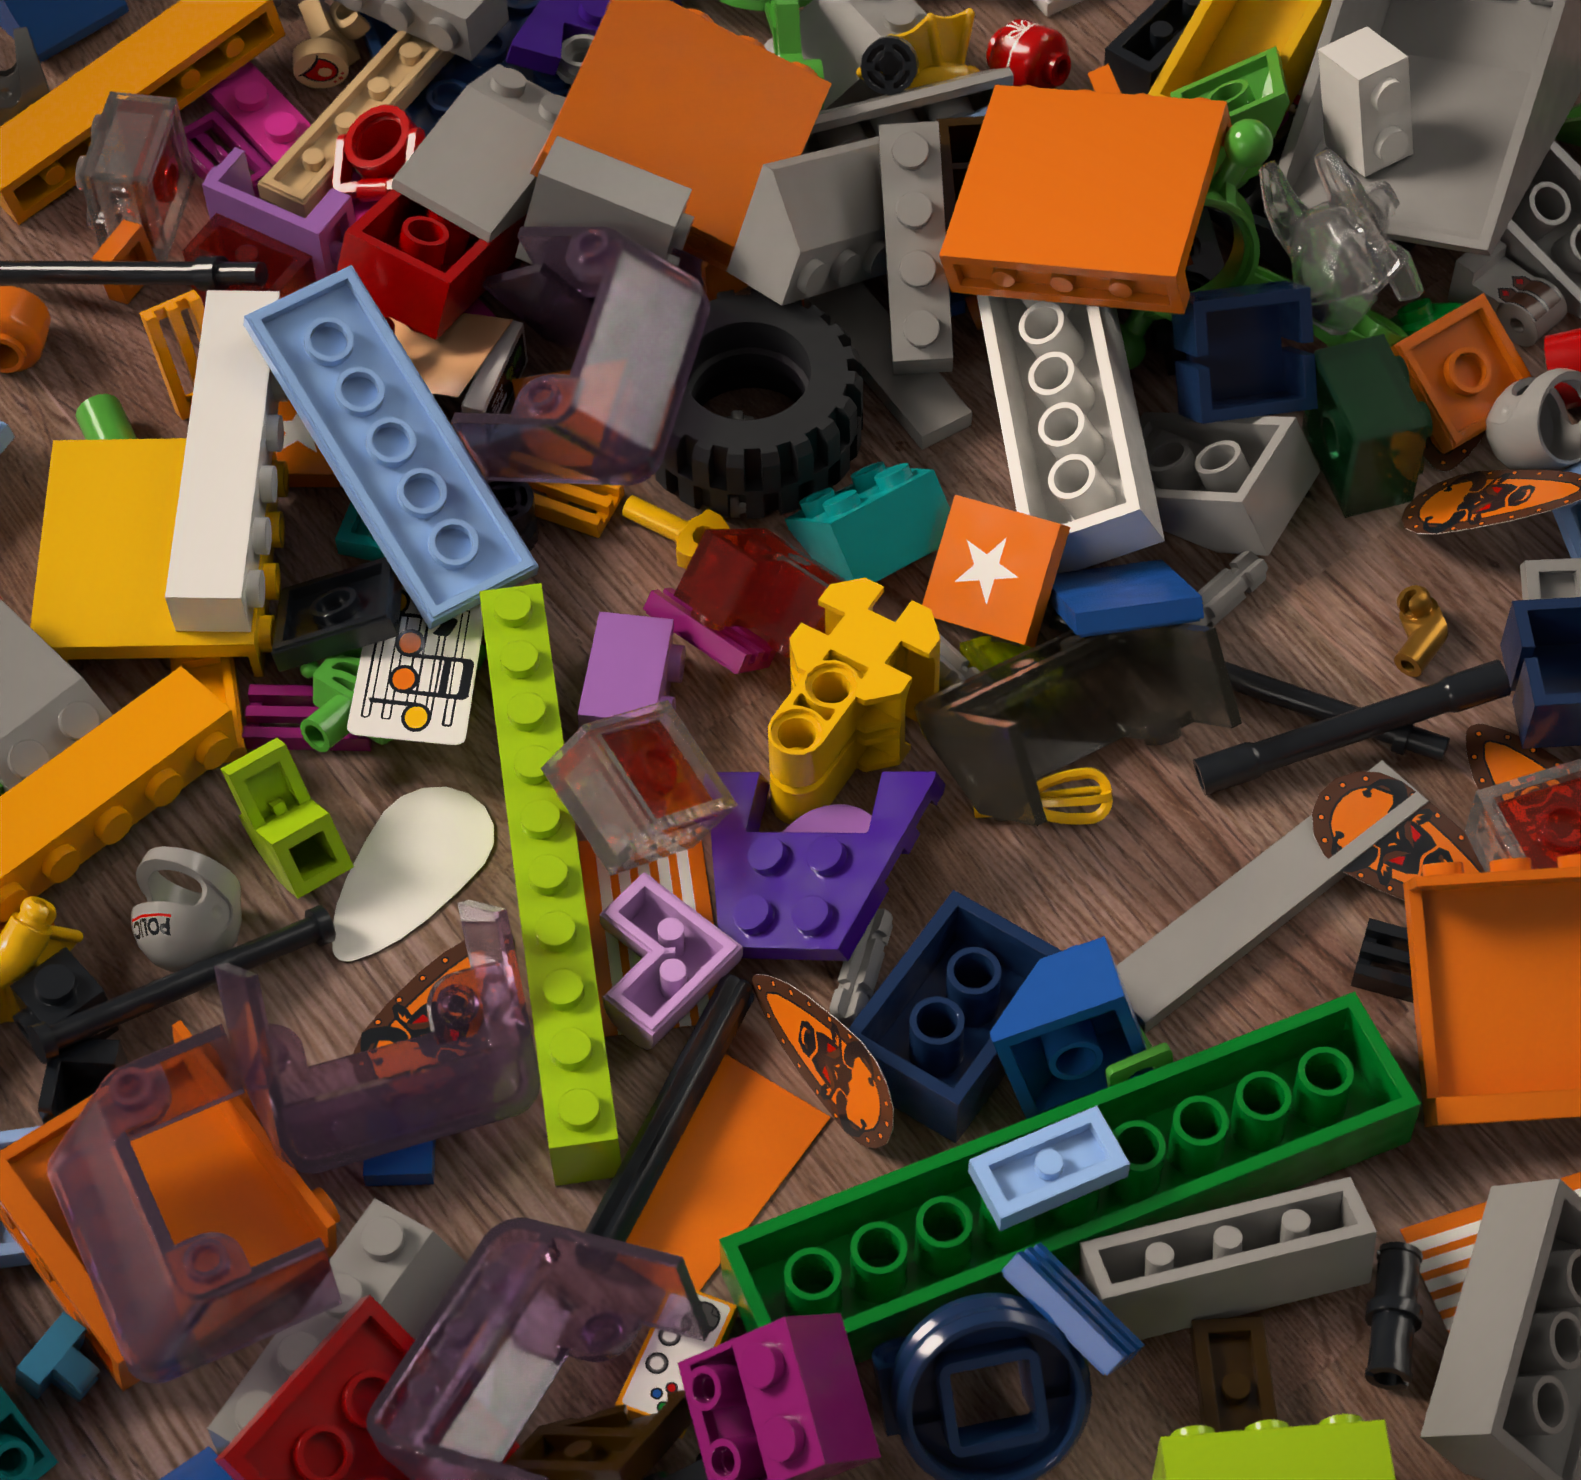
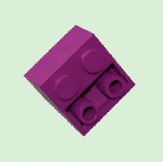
(780, 1403)

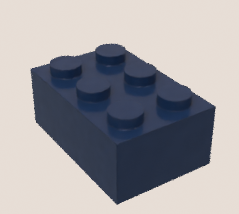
(938, 1009)

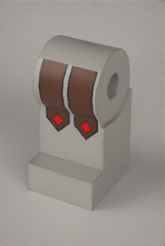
(1522, 303)

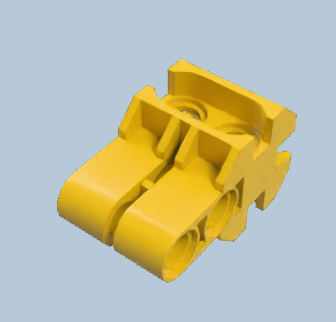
(849, 696)

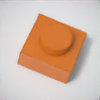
(125, 244)

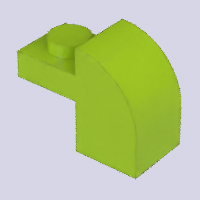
(283, 821)

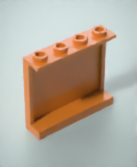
(689, 107)
(1084, 197)
(1497, 990)
(205, 1177)

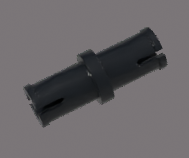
(1394, 1316)

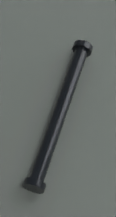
(51, 1038)

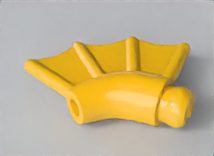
(940, 47)
(27, 943)

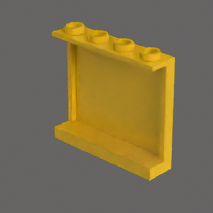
(111, 553)

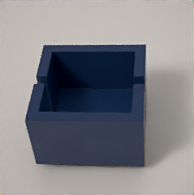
(1237, 353)
(1545, 670)

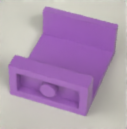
(320, 234)

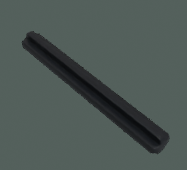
(672, 1110)

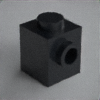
(56, 992)

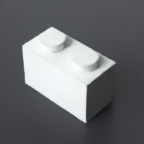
(1366, 101)

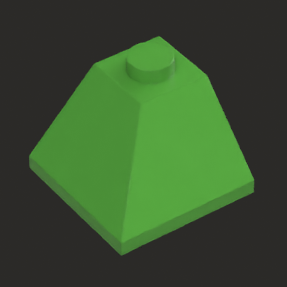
(1252, 91)

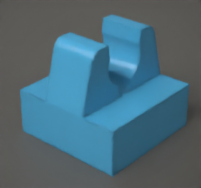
(58, 1362)

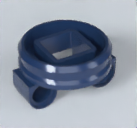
(971, 1335)

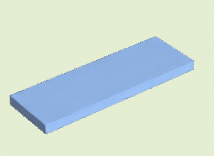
(390, 446)

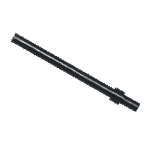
(204, 273)

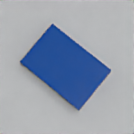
(1124, 598)

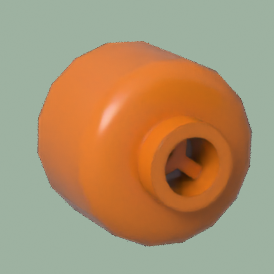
(22, 329)

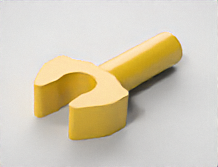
(684, 533)

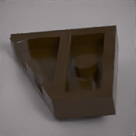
(604, 1443)

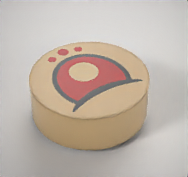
(320, 63)

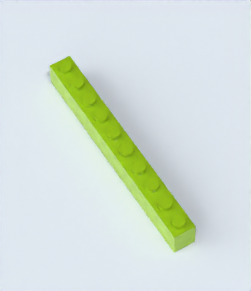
(549, 892)

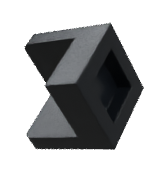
(77, 1074)

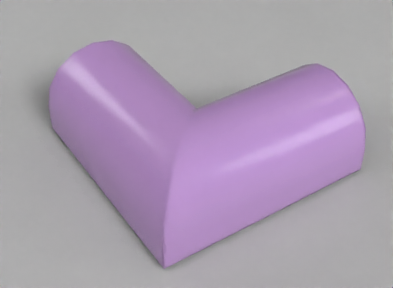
(678, 965)

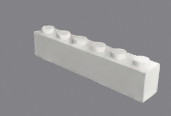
(226, 474)

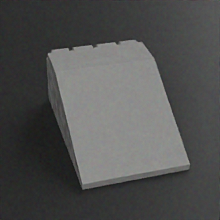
(1484, 110)

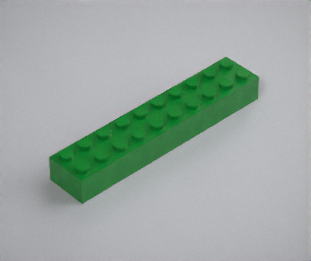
(1196, 1137)

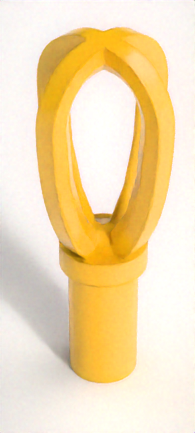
(1058, 798)

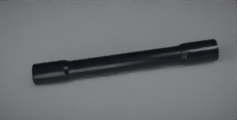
(1450, 694)

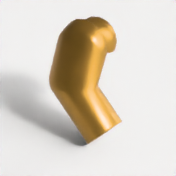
(1423, 627)

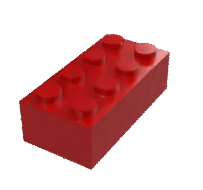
(421, 263)

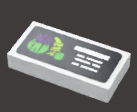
(493, 380)

